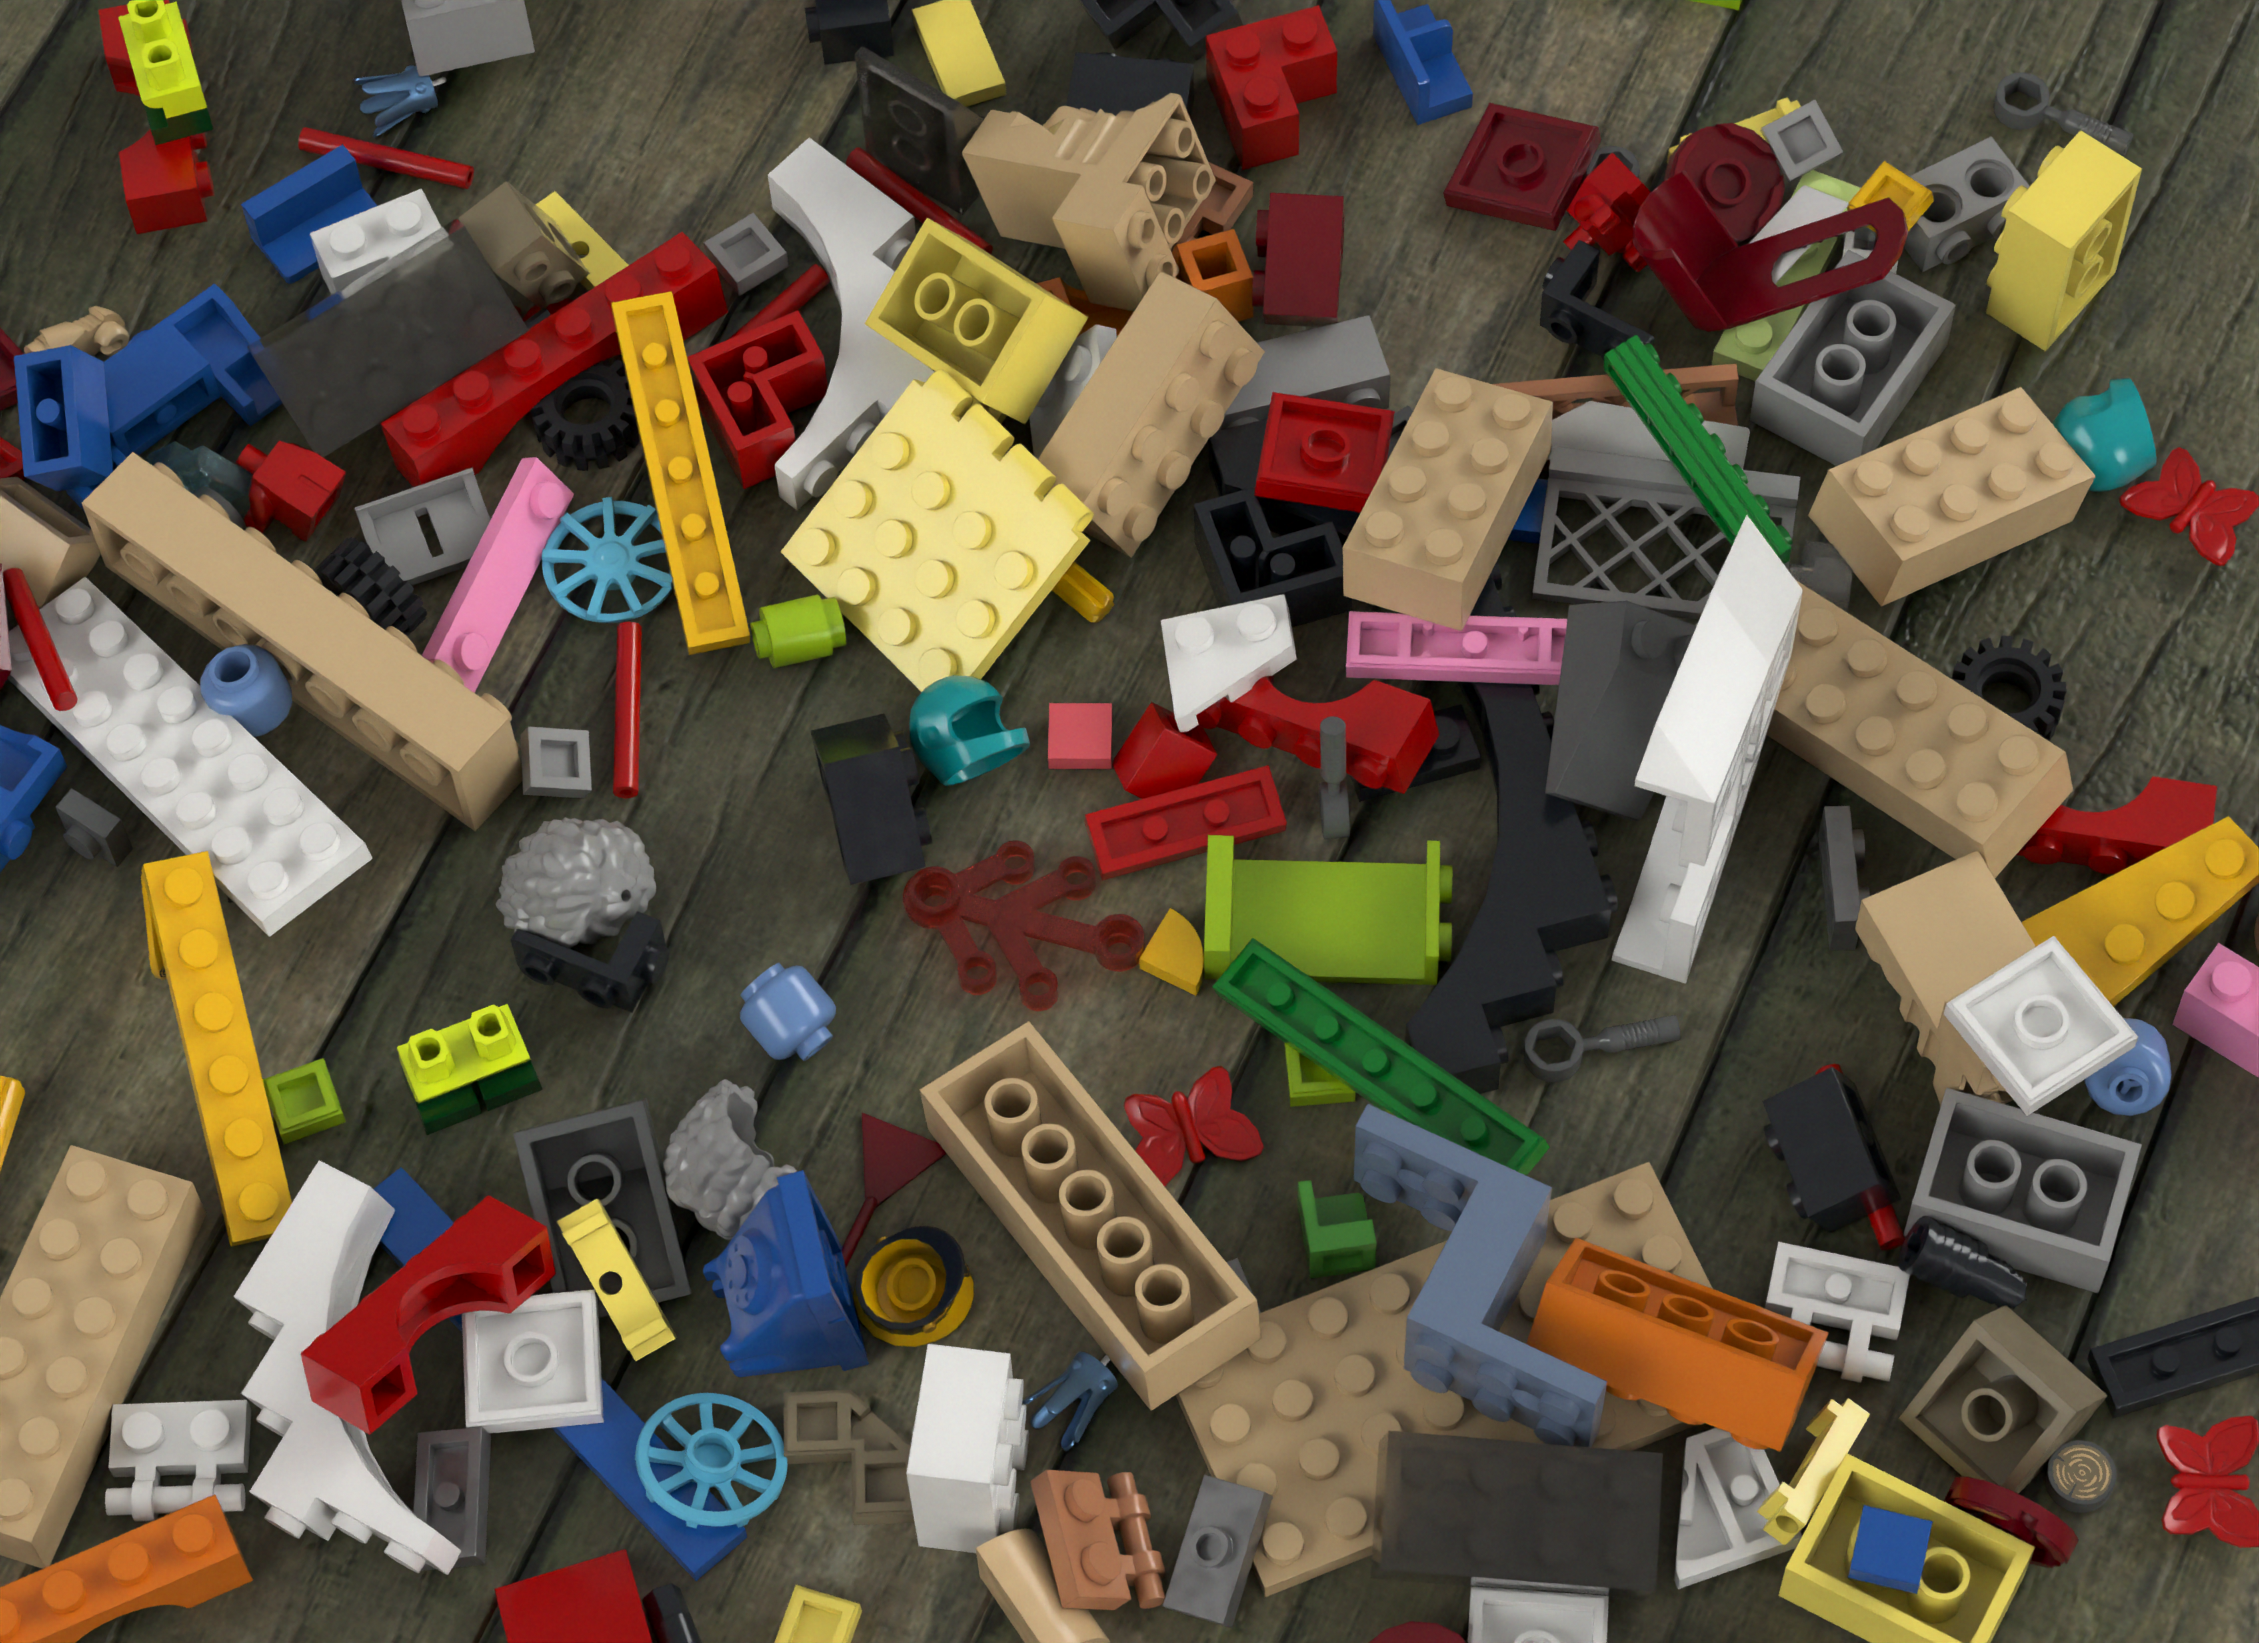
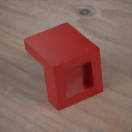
(1160, 757)

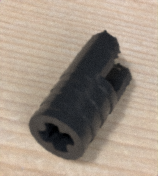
(1959, 1264)

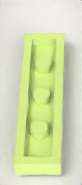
(1756, 342)

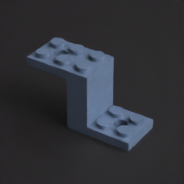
(1456, 1320)

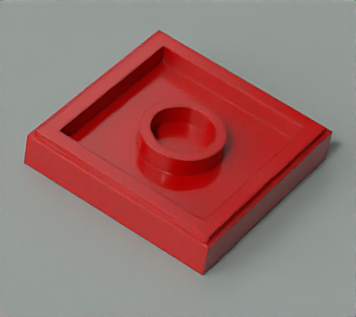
(1322, 451)

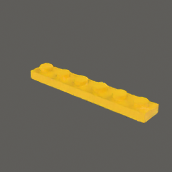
(680, 473)
(218, 1046)

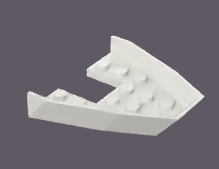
(1709, 751)

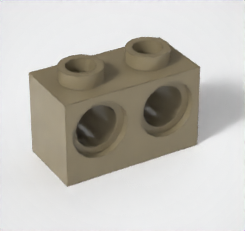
(524, 246)

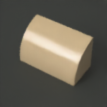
(43, 541)
(1024, 1585)

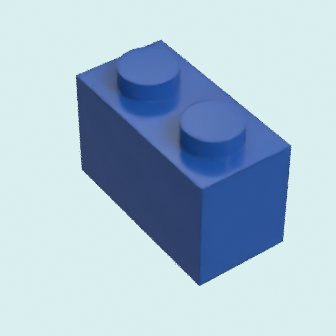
(63, 418)

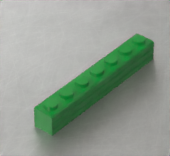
(1689, 446)

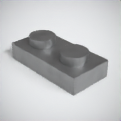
(1840, 855)
(455, 1489)

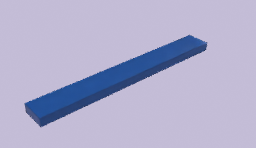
(603, 1447)

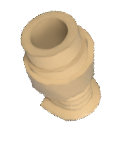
(96, 332)

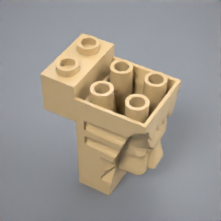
(1097, 187)
(1936, 943)

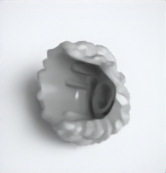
(576, 881)
(715, 1161)

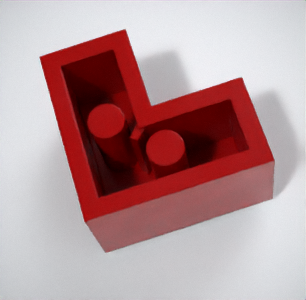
(1261, 76)
(752, 385)

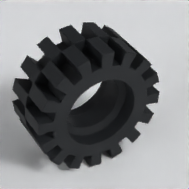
(591, 440)
(373, 584)
(2021, 669)

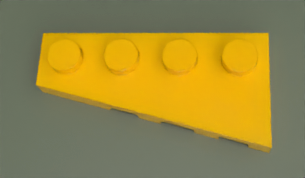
(2151, 909)

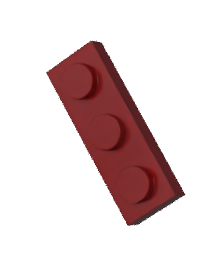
(1180, 820)

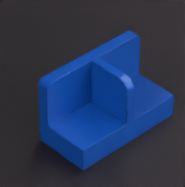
(1421, 60)

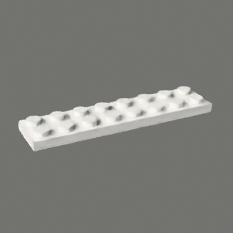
(186, 764)

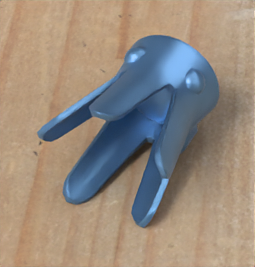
(399, 95)
(1083, 1379)

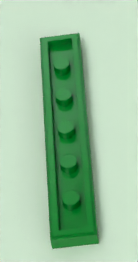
(1372, 1058)

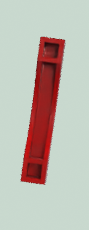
(475, 410)

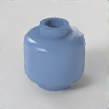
(248, 687)
(787, 1012)
(2135, 1079)

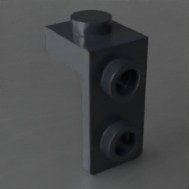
(1573, 319)
(636, 962)

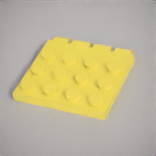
(939, 535)

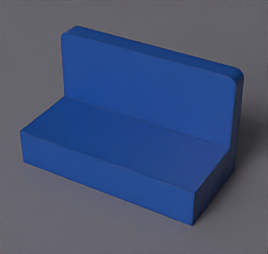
(301, 204)

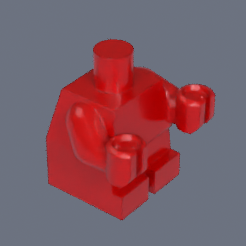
(1607, 210)
(290, 487)

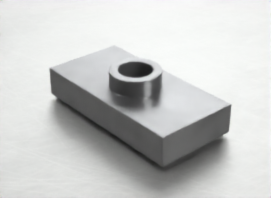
(1217, 1551)

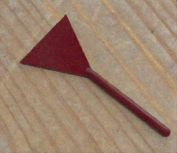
(890, 1162)

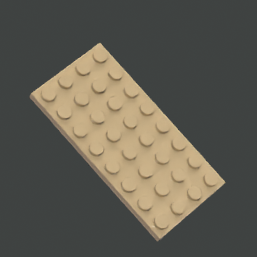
(1330, 1380)

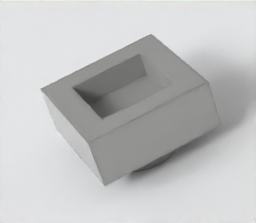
(1801, 141)
(746, 254)
(555, 762)

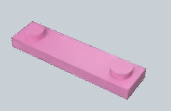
(499, 571)
(1484, 651)

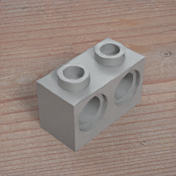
(1963, 214)

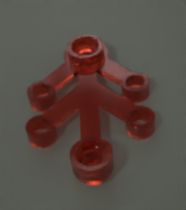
(1015, 917)

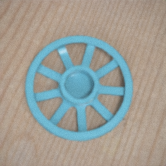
(608, 561)
(710, 1460)

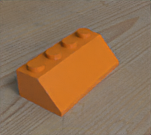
(1677, 1344)

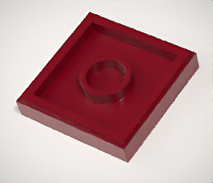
(1522, 166)

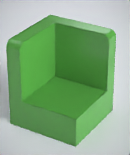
(1335, 1233)

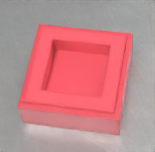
(1080, 736)

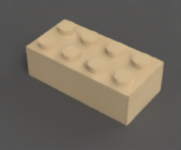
(1150, 409)
(1951, 495)
(1447, 499)

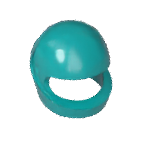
(2110, 434)
(960, 730)

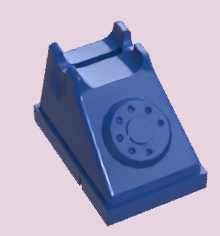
(787, 1288)

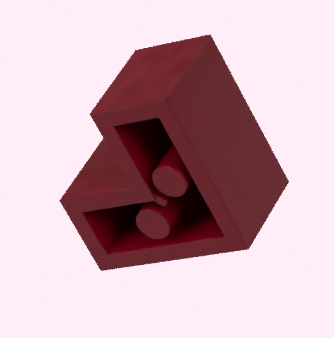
(1303, 259)

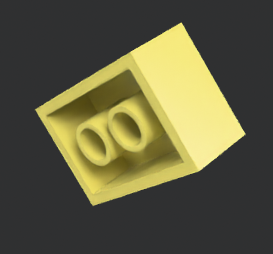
(2061, 239)
(976, 321)
(1965, 1576)

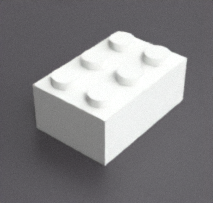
(966, 1448)

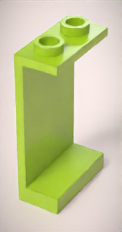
(1329, 916)

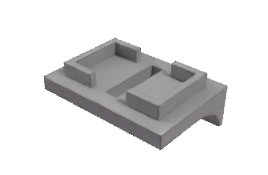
(456, 516)

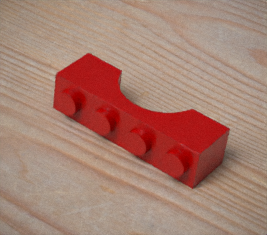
(164, 180)
(1385, 728)
(2126, 835)
(480, 1263)

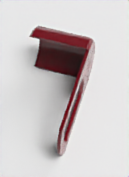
(1733, 285)

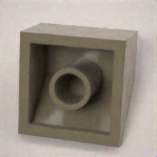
(2002, 1402)

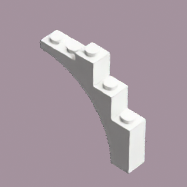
(860, 244)
(298, 1290)

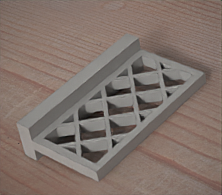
(1645, 484)

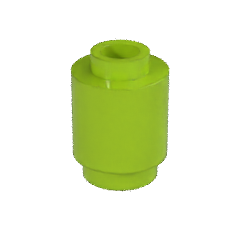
(798, 630)

